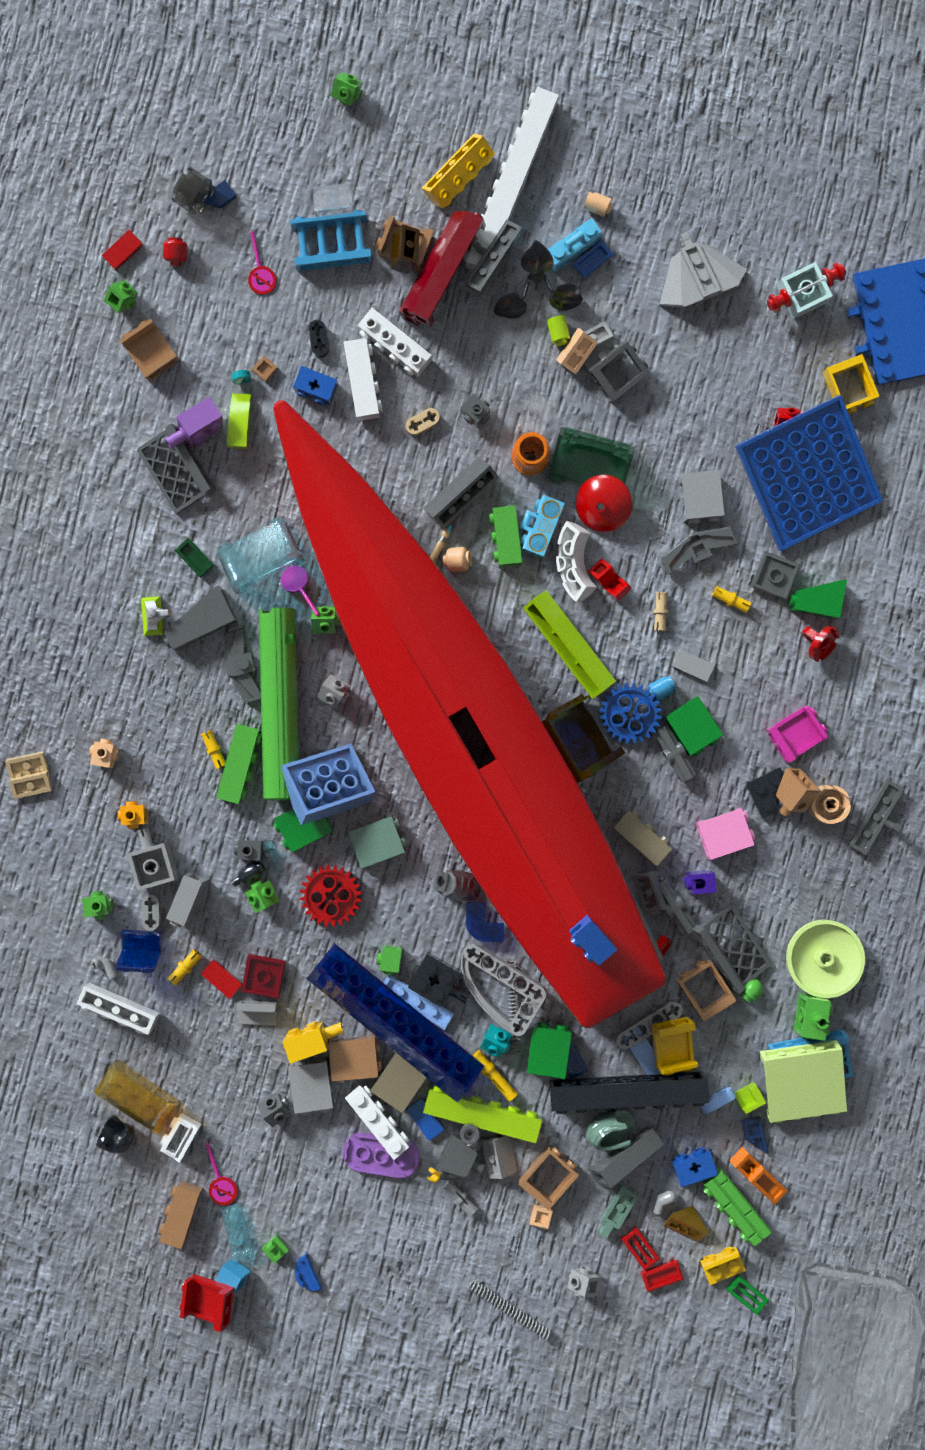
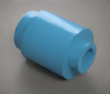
(662, 687)

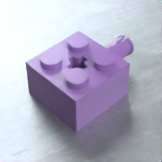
(197, 424)

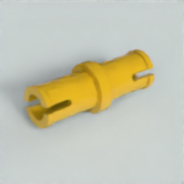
(731, 599)
(213, 749)
(184, 967)

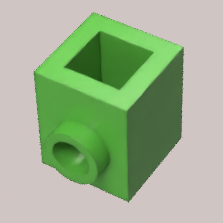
(389, 959)

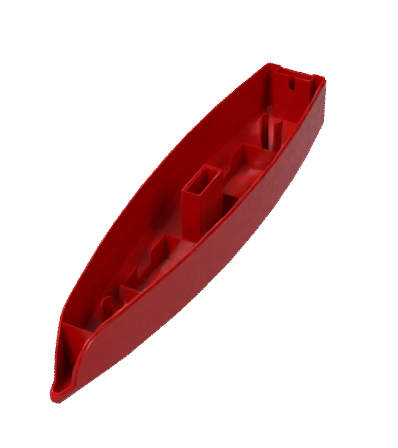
(429, 660)

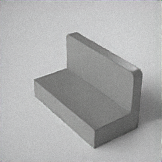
(257, 1012)
(499, 1157)

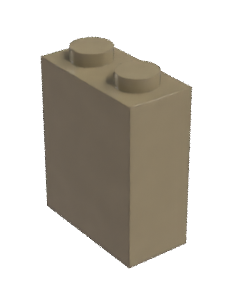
(398, 1083)

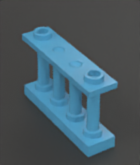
(324, 259)

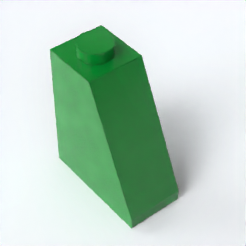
(820, 600)

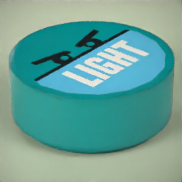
(241, 377)

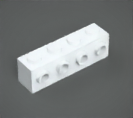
(394, 342)
(361, 379)
(118, 1008)
(378, 1123)

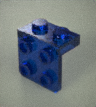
(139, 951)

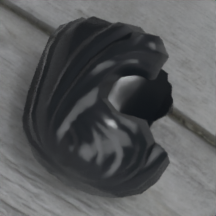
(115, 1136)

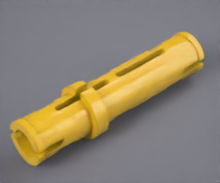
(496, 1078)

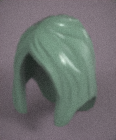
(609, 1130)

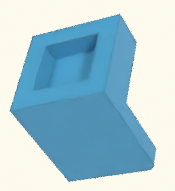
(233, 1275)

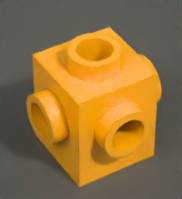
(140, 814)

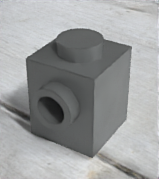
(249, 850)

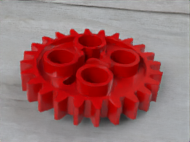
(317, 884)

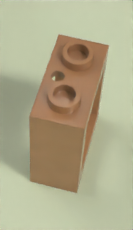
(714, 1007)
(535, 1191)

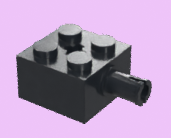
(437, 991)

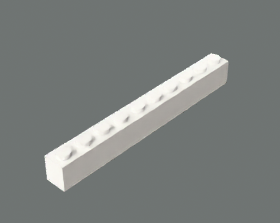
(516, 169)

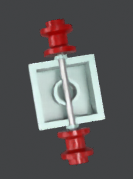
(806, 289)

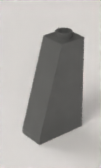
(202, 620)
(621, 1162)

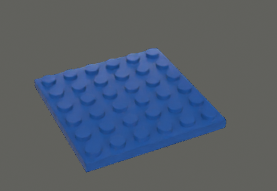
(809, 473)

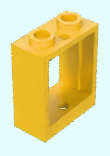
(859, 363)

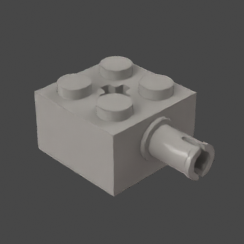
(151, 853)

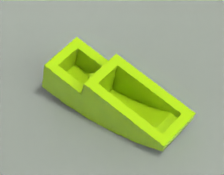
(239, 421)

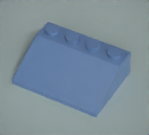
(327, 784)

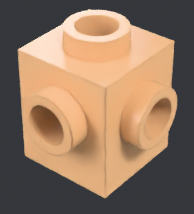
(97, 753)

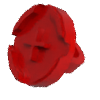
(822, 643)

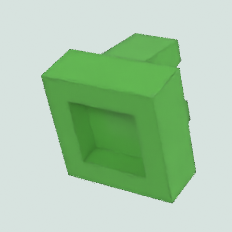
(275, 1248)

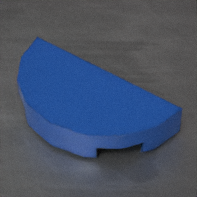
(306, 1274)

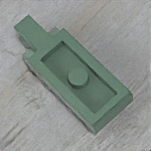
(617, 1210)

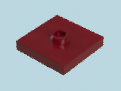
(263, 976)

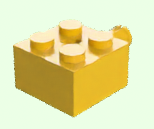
(310, 1040)

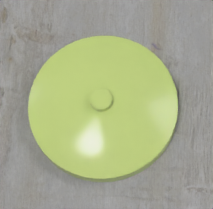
(825, 958)

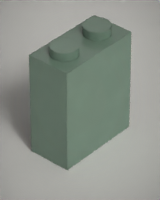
(377, 841)

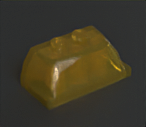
(136, 1096)

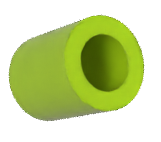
(558, 330)

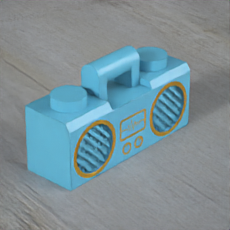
(575, 244)
(546, 519)

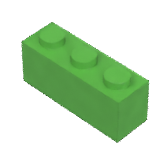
(506, 536)

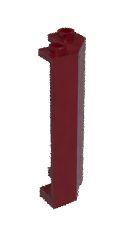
(441, 267)

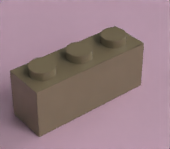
(642, 837)

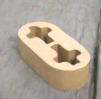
(420, 418)

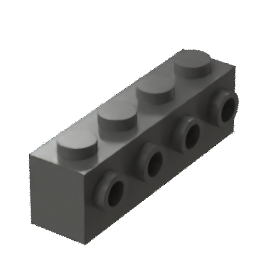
(461, 492)

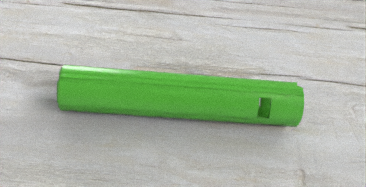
(278, 698)

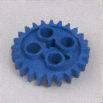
(646, 718)

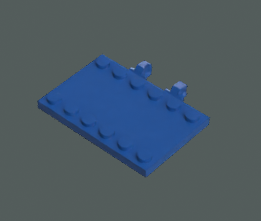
(893, 319)

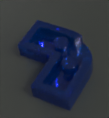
(477, 926)

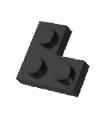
(762, 789)

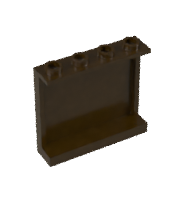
(579, 739)

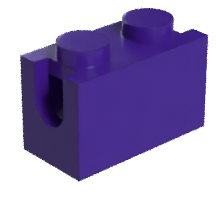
(700, 882)

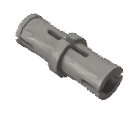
(460, 1198)

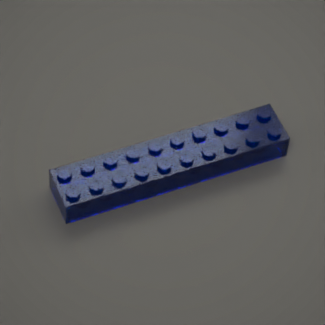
(396, 1023)

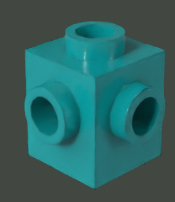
(496, 1041)

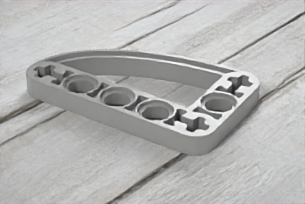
(515, 974)

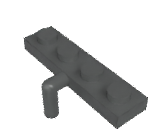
(493, 256)
(877, 817)

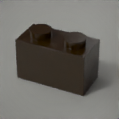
(405, 249)

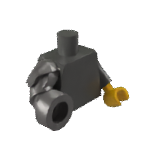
(459, 1155)

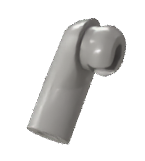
(105, 964)
(664, 1199)

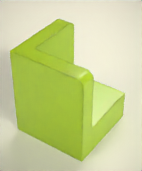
(749, 1098)

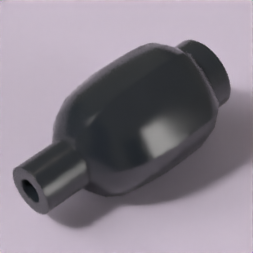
(249, 873)

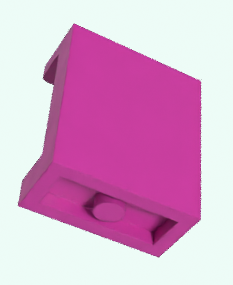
(797, 733)

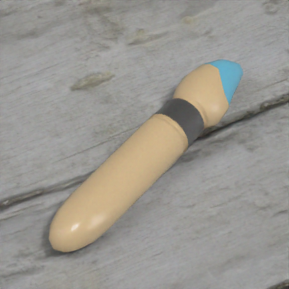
(440, 544)

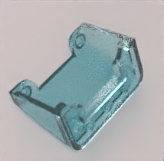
(259, 555)

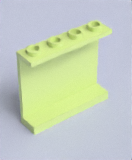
(804, 1081)

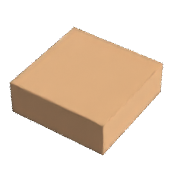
(541, 1217)

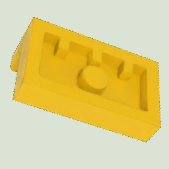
(722, 1265)

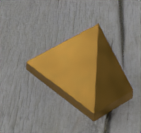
(687, 1223)

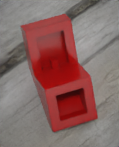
(609, 579)

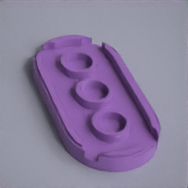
(368, 1156)

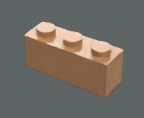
(179, 1214)

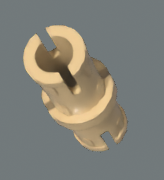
(660, 611)

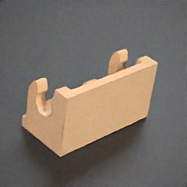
(577, 351)

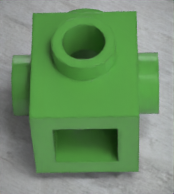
(346, 88)
(121, 296)
(326, 621)
(261, 895)
(91, 906)

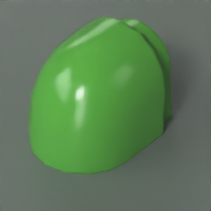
(752, 990)

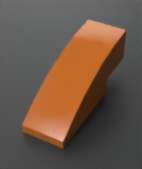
(758, 1175)

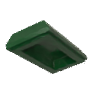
(194, 557)

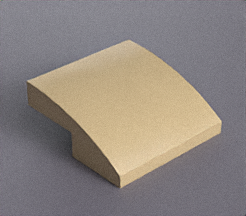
(29, 775)

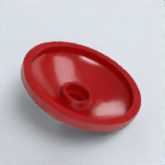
(614, 497)

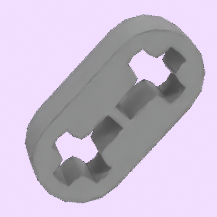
(156, 912)

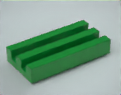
(734, 1283)

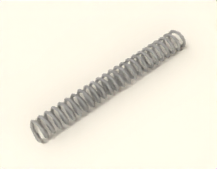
(515, 1011)
(517, 1311)

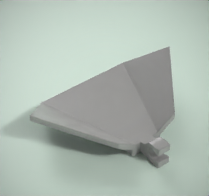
(698, 274)

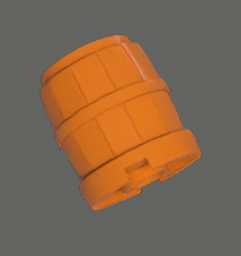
(529, 443)

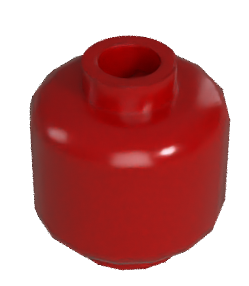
(175, 251)

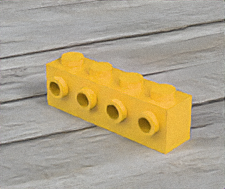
(458, 171)

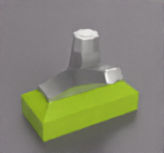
(153, 616)

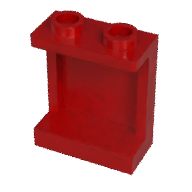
(207, 1301)

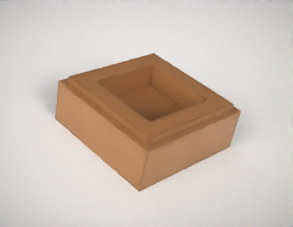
(265, 369)

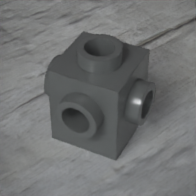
(475, 404)
(275, 1109)

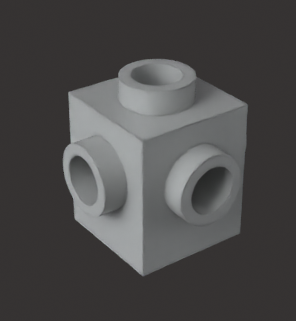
(334, 691)
(584, 1282)

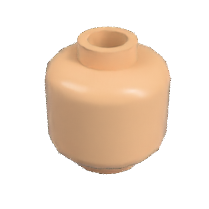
(457, 559)

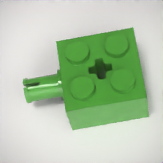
(812, 1016)

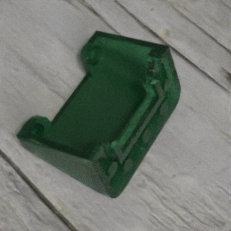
(586, 455)

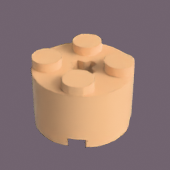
(839, 804)

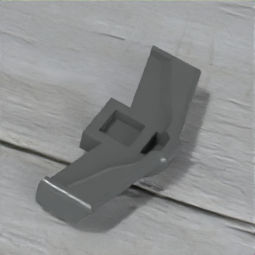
(697, 547)
(240, 665)

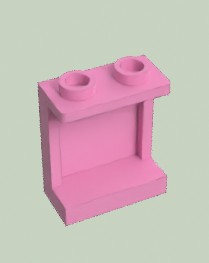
(725, 833)

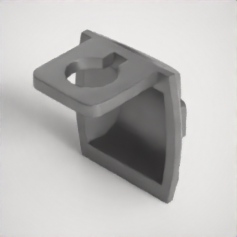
(457, 886)

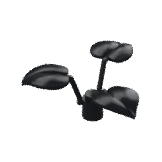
(536, 262)

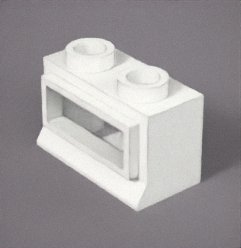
(180, 1136)

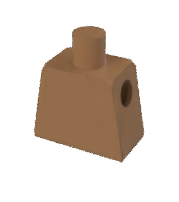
(796, 791)

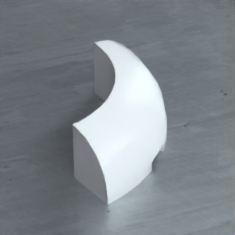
(571, 561)

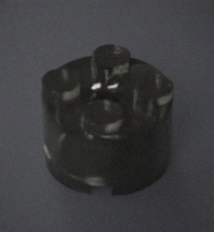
(192, 191)

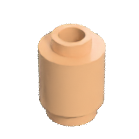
(598, 204)

